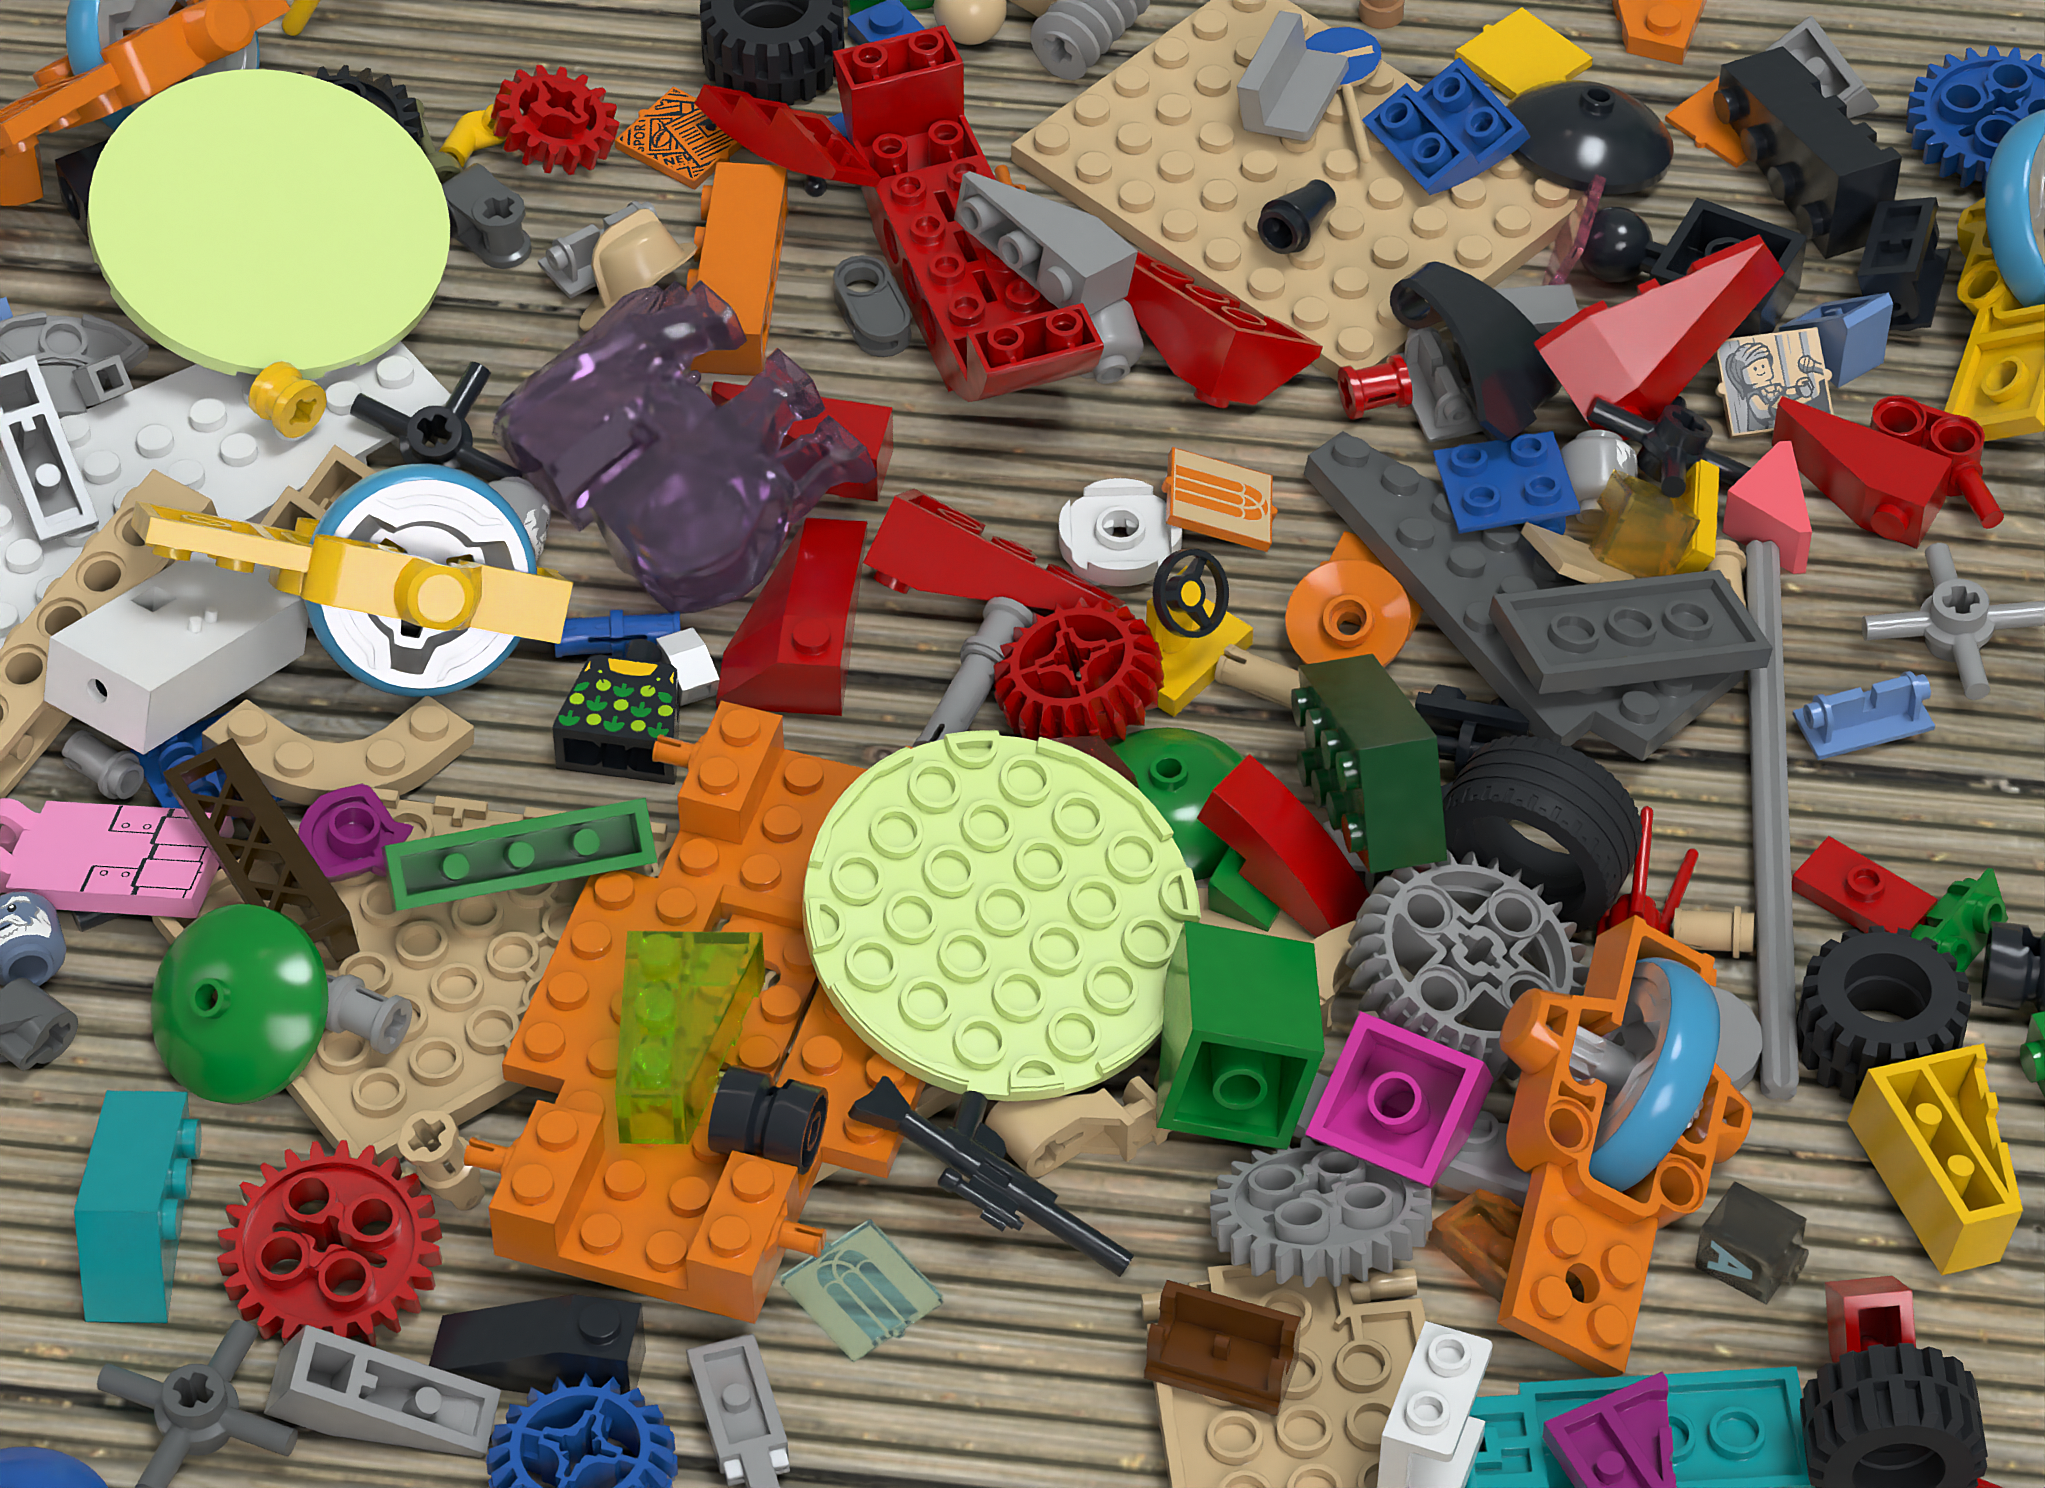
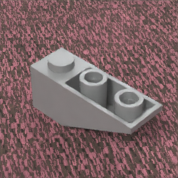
(1049, 244)

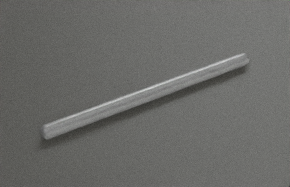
(1771, 832)

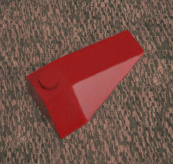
(943, 553)

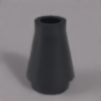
(1293, 219)

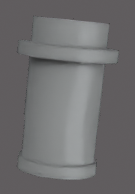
(114, 771)

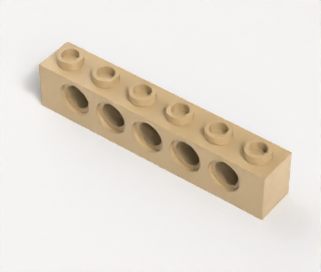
(109, 560)

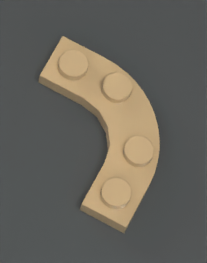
(304, 768)

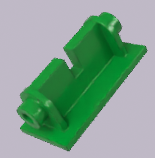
(1964, 918)

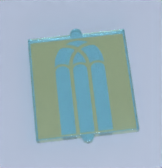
(862, 1290)

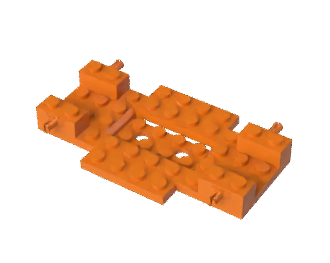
(679, 1215)

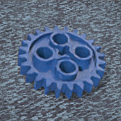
(1970, 106)

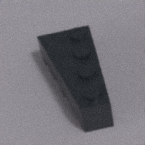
(1807, 148)

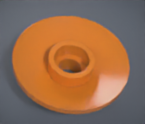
(1346, 592)

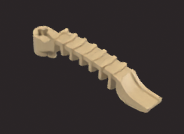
(1054, 1130)

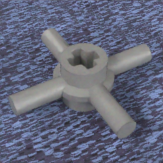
(1955, 621)

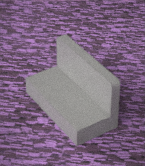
(1287, 83)

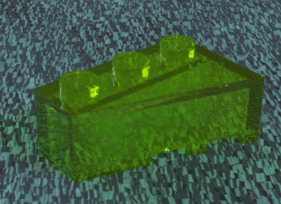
(676, 1026)

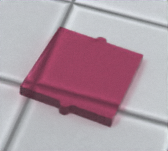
(1574, 234)

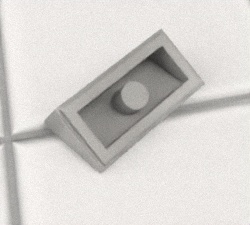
(1821, 57)

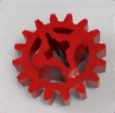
(554, 119)

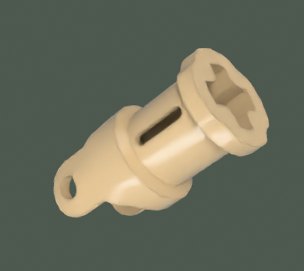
(449, 1182)

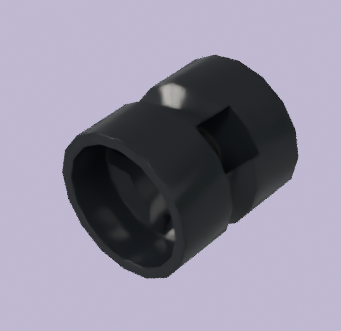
(2013, 967)
(768, 1119)

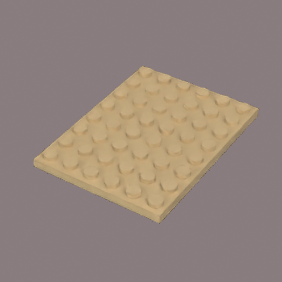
(1176, 174)

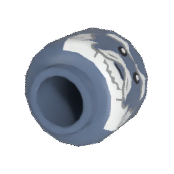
(29, 938)

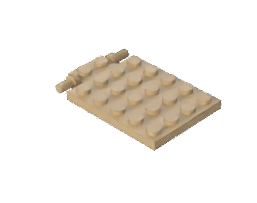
(1336, 1400)

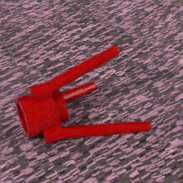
(1637, 901)

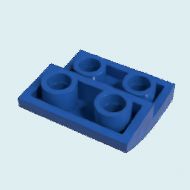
(1446, 128)

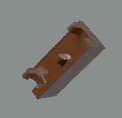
(1223, 1347)

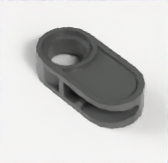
(874, 317)

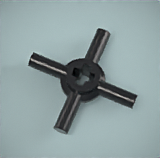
(439, 422)
(1668, 444)

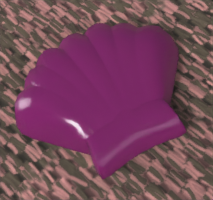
(348, 830)

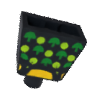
(618, 714)

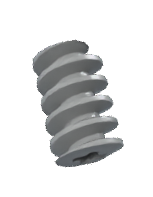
(1079, 31)

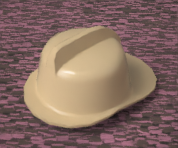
(630, 258)

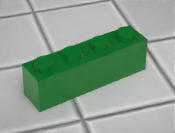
(519, 854)

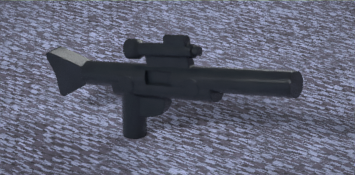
(994, 1182)

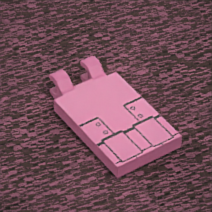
(107, 857)

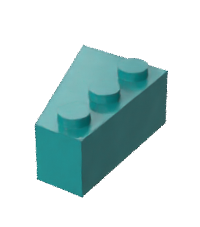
(135, 1204)

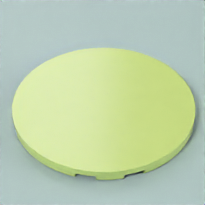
(268, 223)
(997, 915)

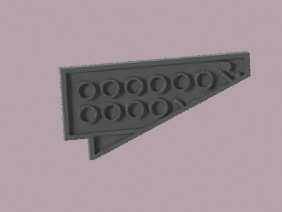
(1454, 580)

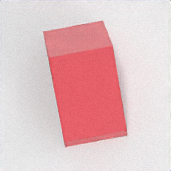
(1771, 507)

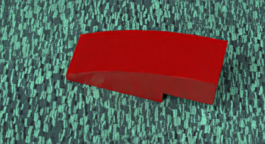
(1284, 848)

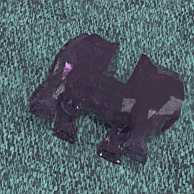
(674, 481)

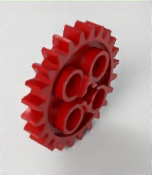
(354, 1196)

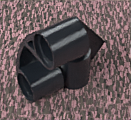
(1494, 337)

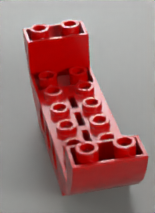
(973, 311)

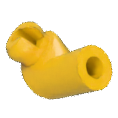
(471, 134)

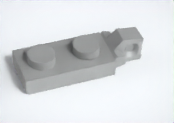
(740, 1411)

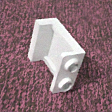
(1429, 1429)

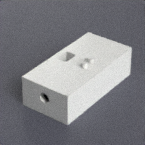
(173, 650)

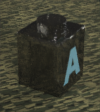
(1752, 1243)

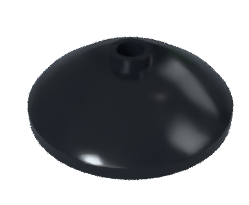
(1591, 131)

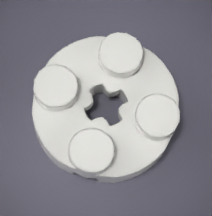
(1112, 560)

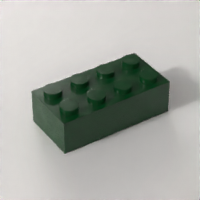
(1370, 763)

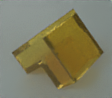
(1642, 527)

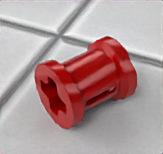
(1374, 386)

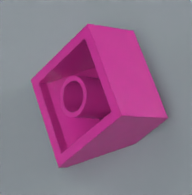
(1400, 1101)

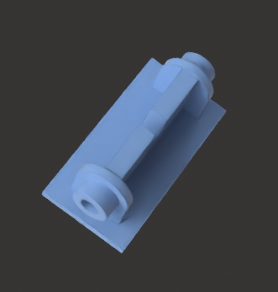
(1868, 718)

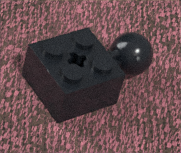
(1623, 247)

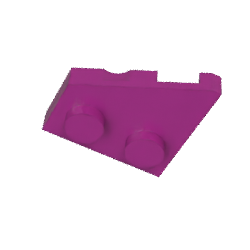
(1617, 1439)

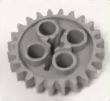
(1317, 1214)

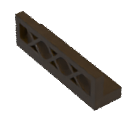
(269, 840)

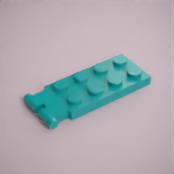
(1724, 1424)

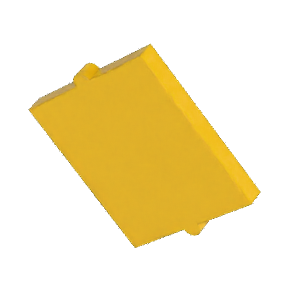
(1522, 54)

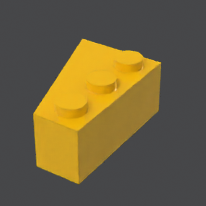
(1942, 1154)

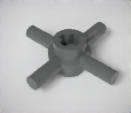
(198, 1408)

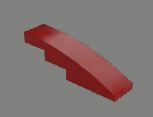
(786, 136)

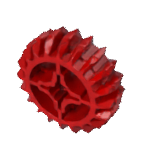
(1116, 665)

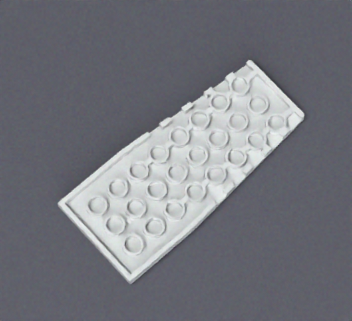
(207, 438)

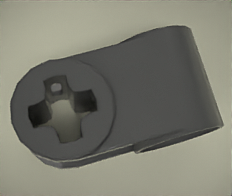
(487, 217)

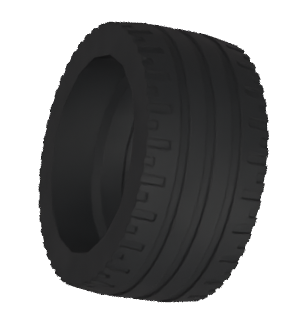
(1557, 794)

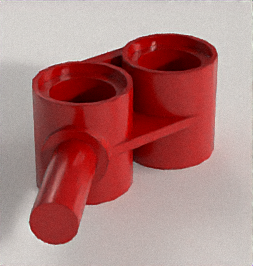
(1946, 435)

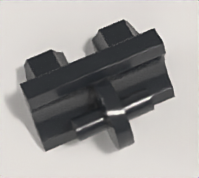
(1465, 724)

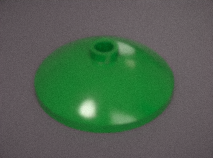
(1177, 775)
(265, 1011)

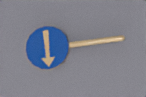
(1364, 60)

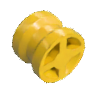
(287, 399)

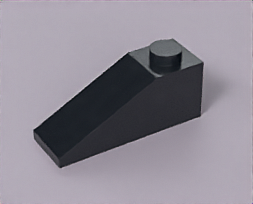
(544, 1339)

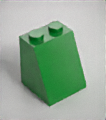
(1238, 1035)

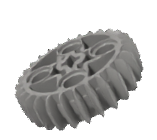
(1459, 959)

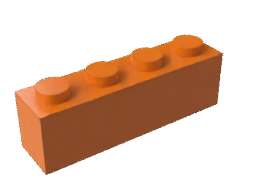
(742, 256)

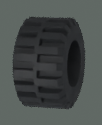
(772, 46)
(1878, 974)
(1893, 1421)

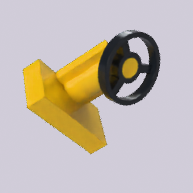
(1190, 627)

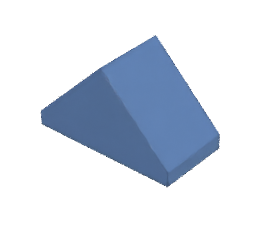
(1850, 334)

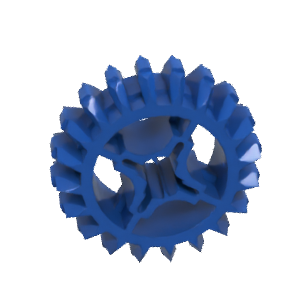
(568, 1442)

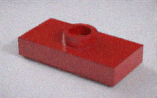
(1860, 889)

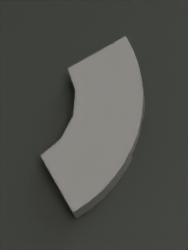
(69, 341)

